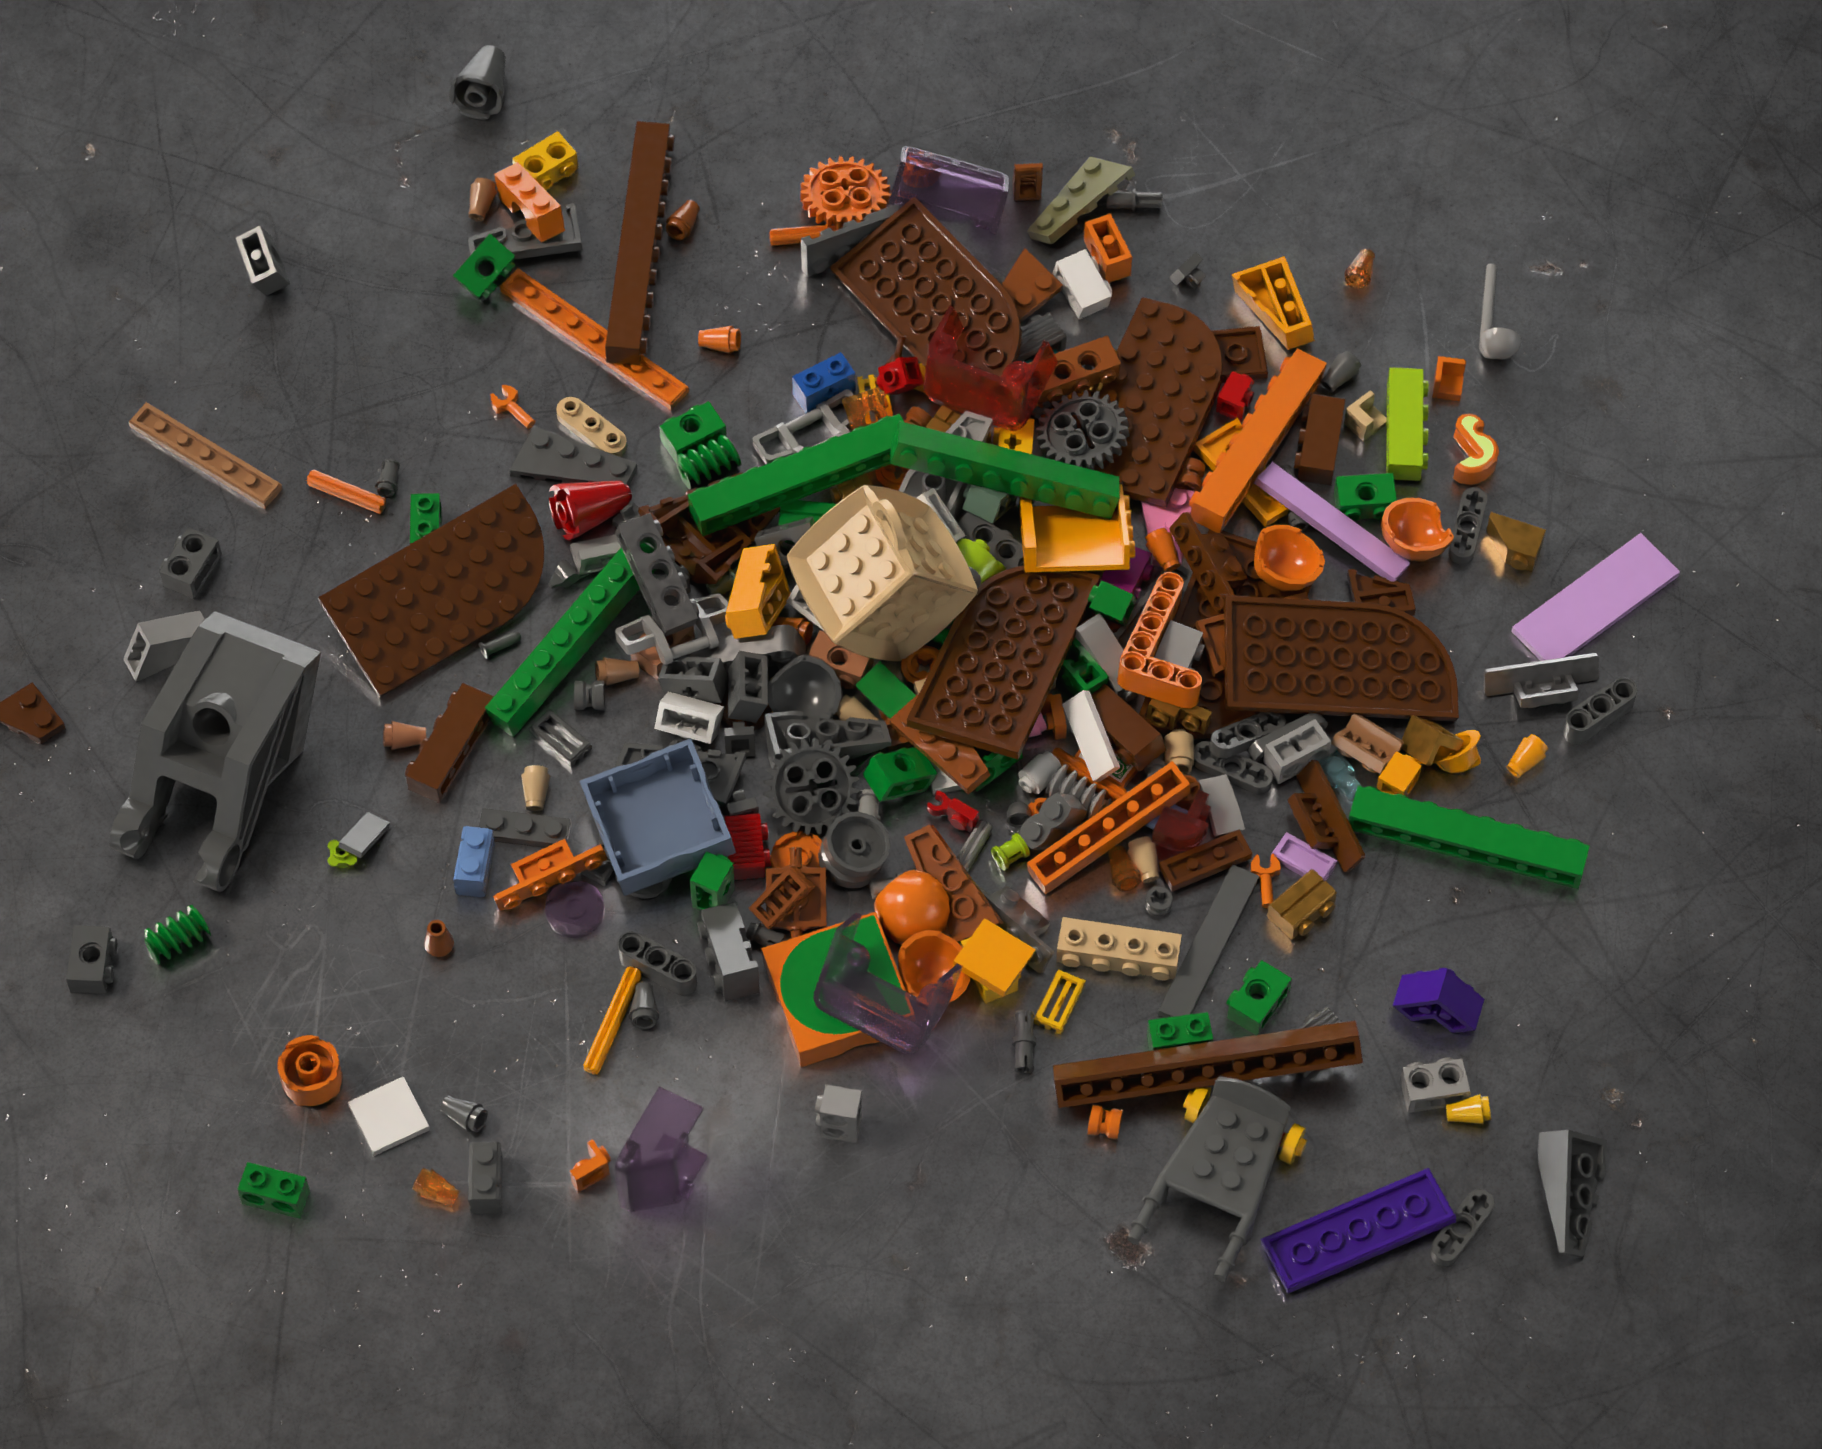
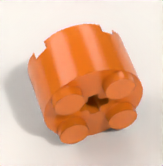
(307, 1086)

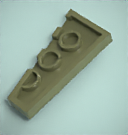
(1079, 197)

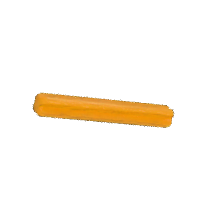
(612, 1020)

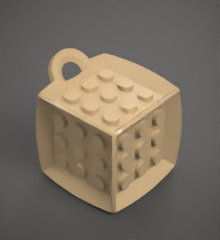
(881, 573)

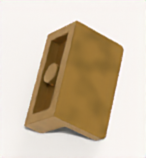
(1424, 738)

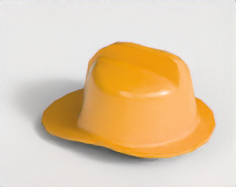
(1462, 760)

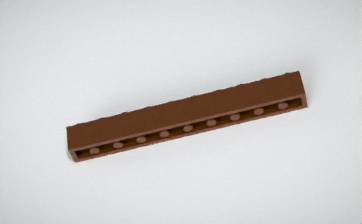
(638, 243)
(1204, 1062)

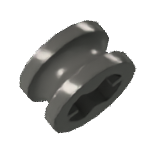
(1156, 908)

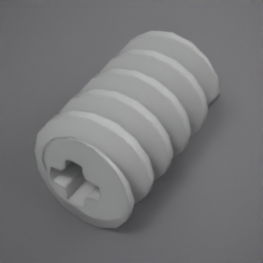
(1068, 785)

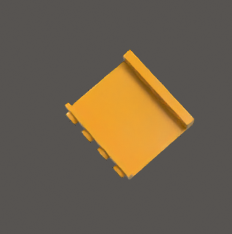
(1074, 540)

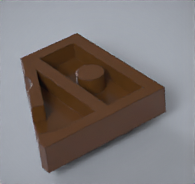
(1381, 591)
(30, 714)

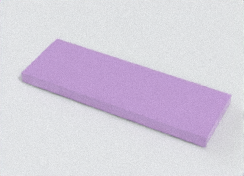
(1596, 600)

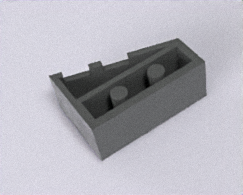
(729, 951)

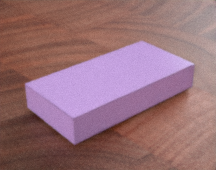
(1300, 858)

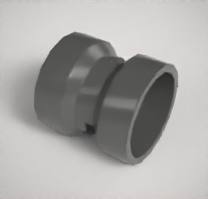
(582, 695)

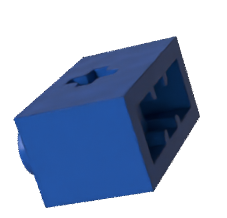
(823, 382)

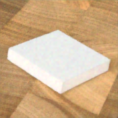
(388, 1116)

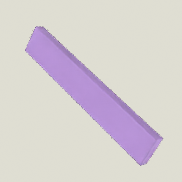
(1331, 522)

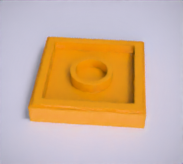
(994, 957)

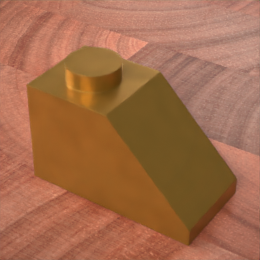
(1515, 541)

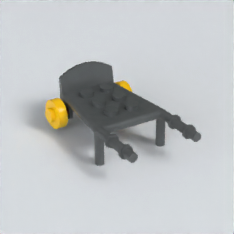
(1226, 1157)

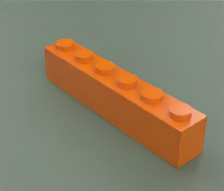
(1108, 827)

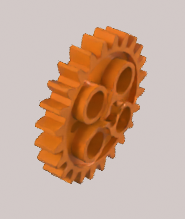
(843, 191)

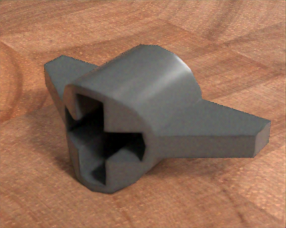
(565, 575)

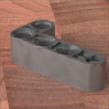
(779, 644)

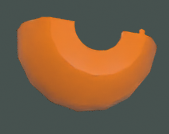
(1415, 529)
(1287, 558)
(912, 905)
(926, 959)

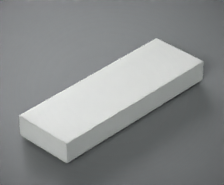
(1091, 736)

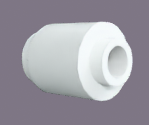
(1038, 772)

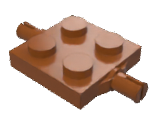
(810, 911)

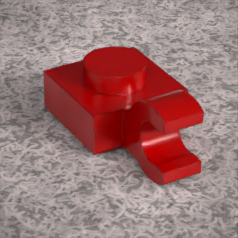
(959, 814)

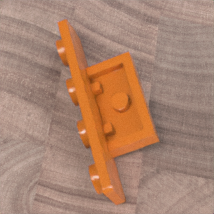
(545, 869)

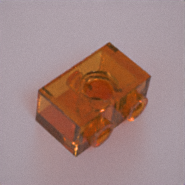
(860, 404)

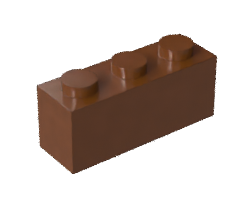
(1319, 439)
(1127, 731)

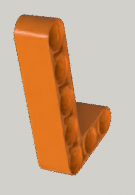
(1138, 667)

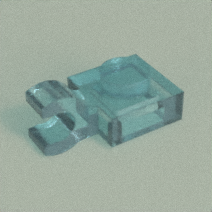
(1340, 774)

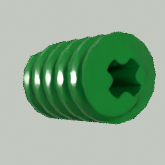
(707, 459)
(175, 933)

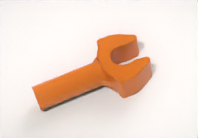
(510, 405)
(1265, 877)

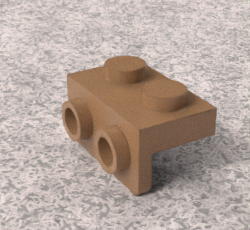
(1367, 743)

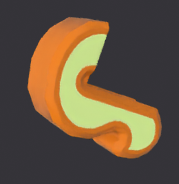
(1479, 447)

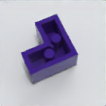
(1439, 996)

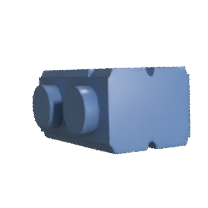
(474, 861)

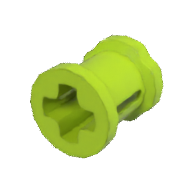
(1010, 851)

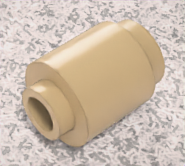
(1180, 749)

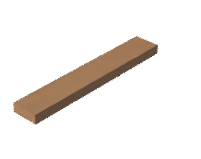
(205, 455)

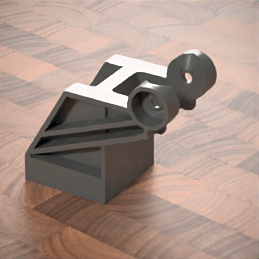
(224, 726)

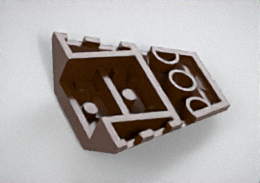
(706, 556)

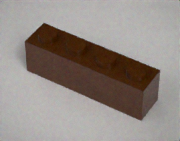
(449, 743)

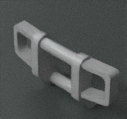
(784, 431)
(656, 637)

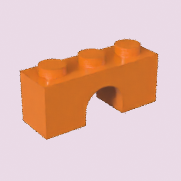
(522, 192)

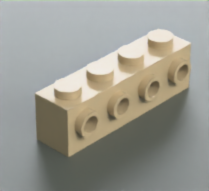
(1118, 948)

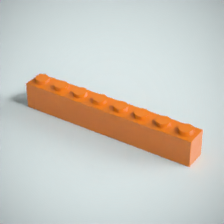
(1257, 441)

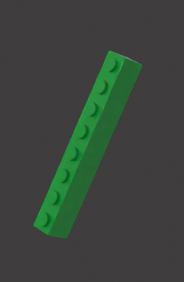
(1004, 470)
(793, 476)
(564, 644)
(1468, 836)

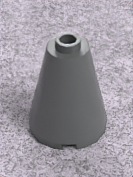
(480, 84)

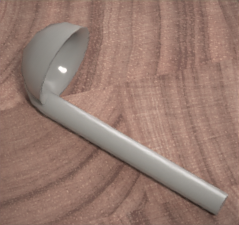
(1495, 342)

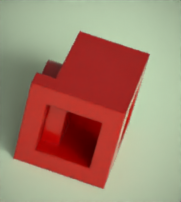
(894, 377)
(1235, 396)

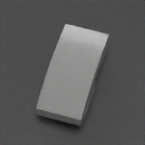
(1225, 812)

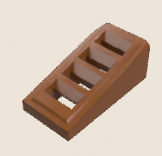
(1027, 181)
(788, 904)

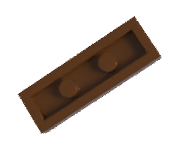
(1205, 860)

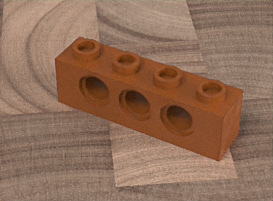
(1096, 353)

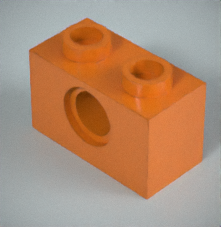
(1108, 248)

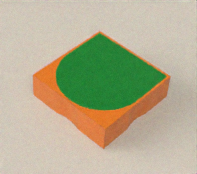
(794, 973)

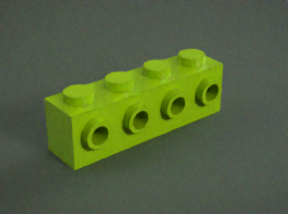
(1405, 423)

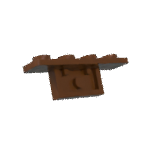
(1209, 560)
(1323, 817)

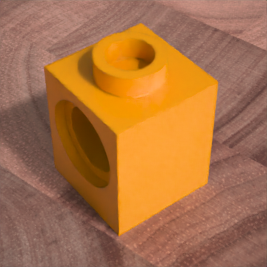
(1399, 775)

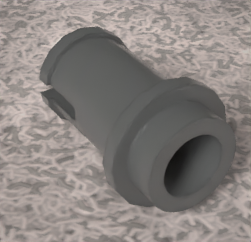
(387, 485)
(762, 935)

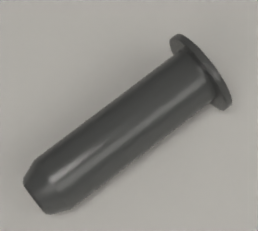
(499, 643)

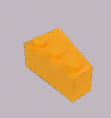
(1276, 301)
(757, 592)

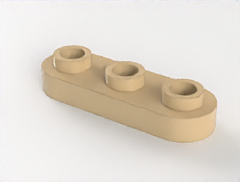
(595, 436)

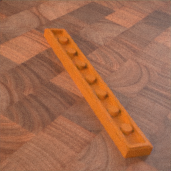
(590, 337)

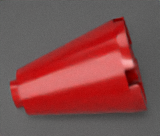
(586, 505)

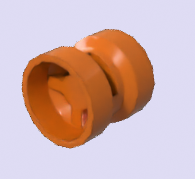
(1112, 1122)

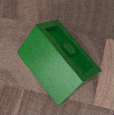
(885, 690)

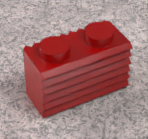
(748, 838)

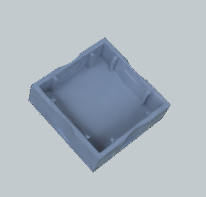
(657, 816)

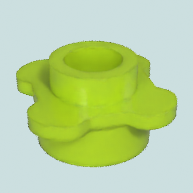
(337, 859)

